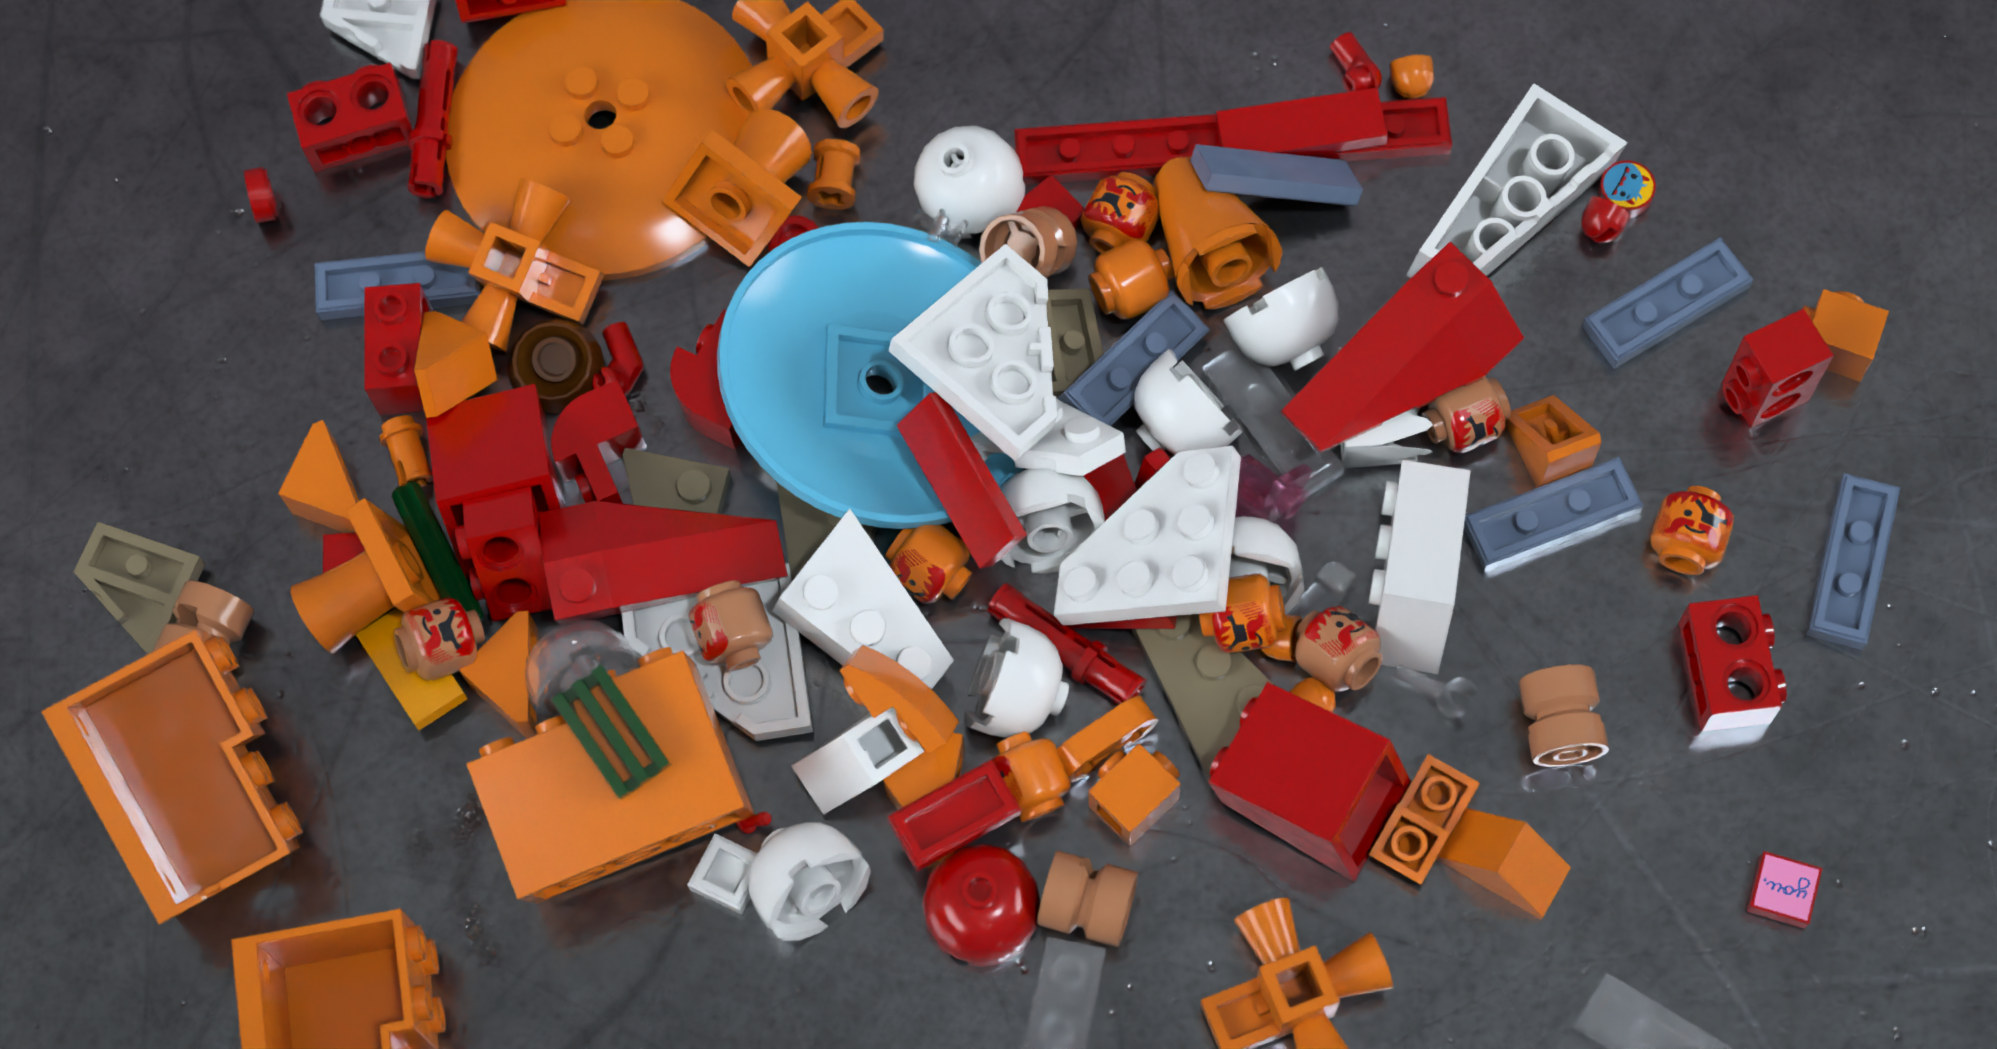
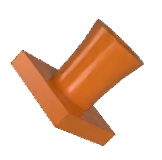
(740, 188)
(368, 585)

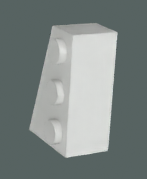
(1420, 563)
(855, 599)

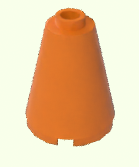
(1212, 238)

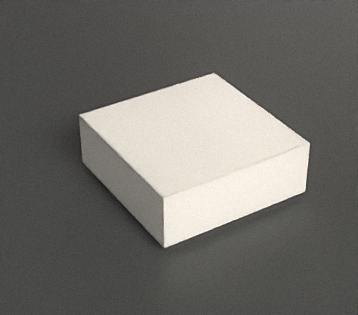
(724, 874)

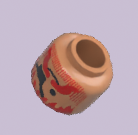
(1469, 415)
(730, 625)
(438, 638)
(1338, 648)

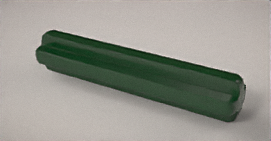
(433, 546)

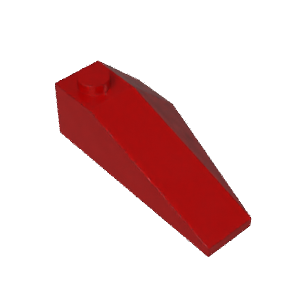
(1426, 341)
(636, 557)

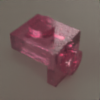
(1267, 495)

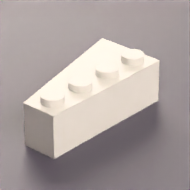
(1523, 181)

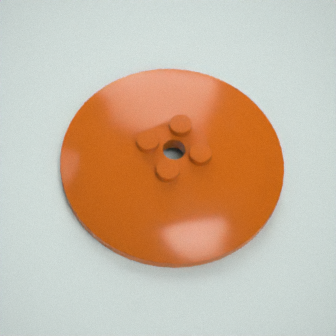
(528, 112)

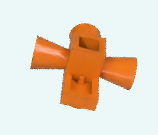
(807, 55)
(515, 263)
(1293, 987)

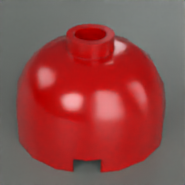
(981, 905)

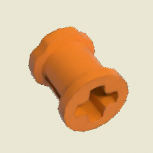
(834, 174)

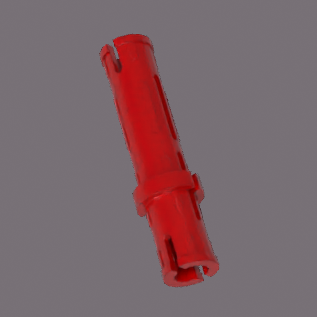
(431, 137)
(1078, 654)

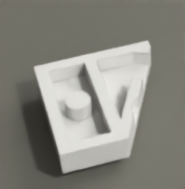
(384, 28)
(1072, 446)

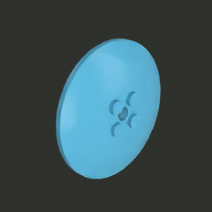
(798, 362)

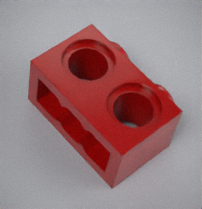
(355, 128)
(391, 346)
(1776, 368)
(506, 552)
(1716, 663)

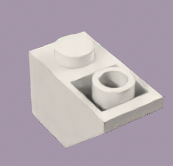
(855, 759)

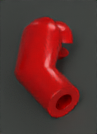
(1359, 67)

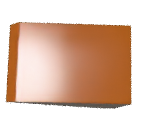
(451, 363)
(1552, 440)
(319, 482)
(500, 672)
(926, 773)
(1506, 859)

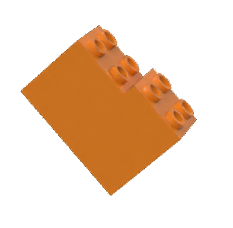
(173, 772)
(563, 820)
(339, 986)

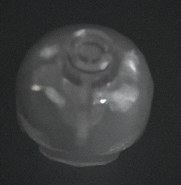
(571, 654)

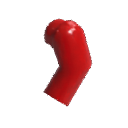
(626, 359)

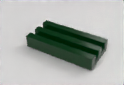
(582, 690)

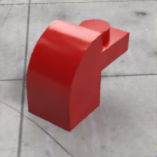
(698, 387)
(590, 436)

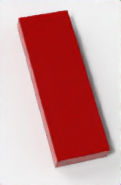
(1306, 124)
(961, 480)

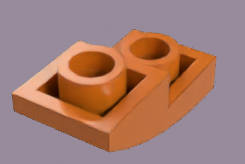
(884, 683)
(1424, 819)

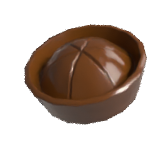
(556, 358)

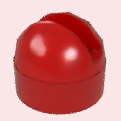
(1603, 220)

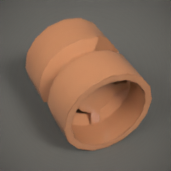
(1037, 235)
(209, 610)
(1562, 706)
(1087, 898)

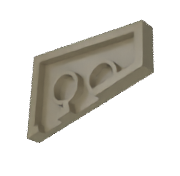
(1201, 684)

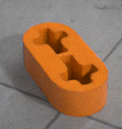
(1105, 737)

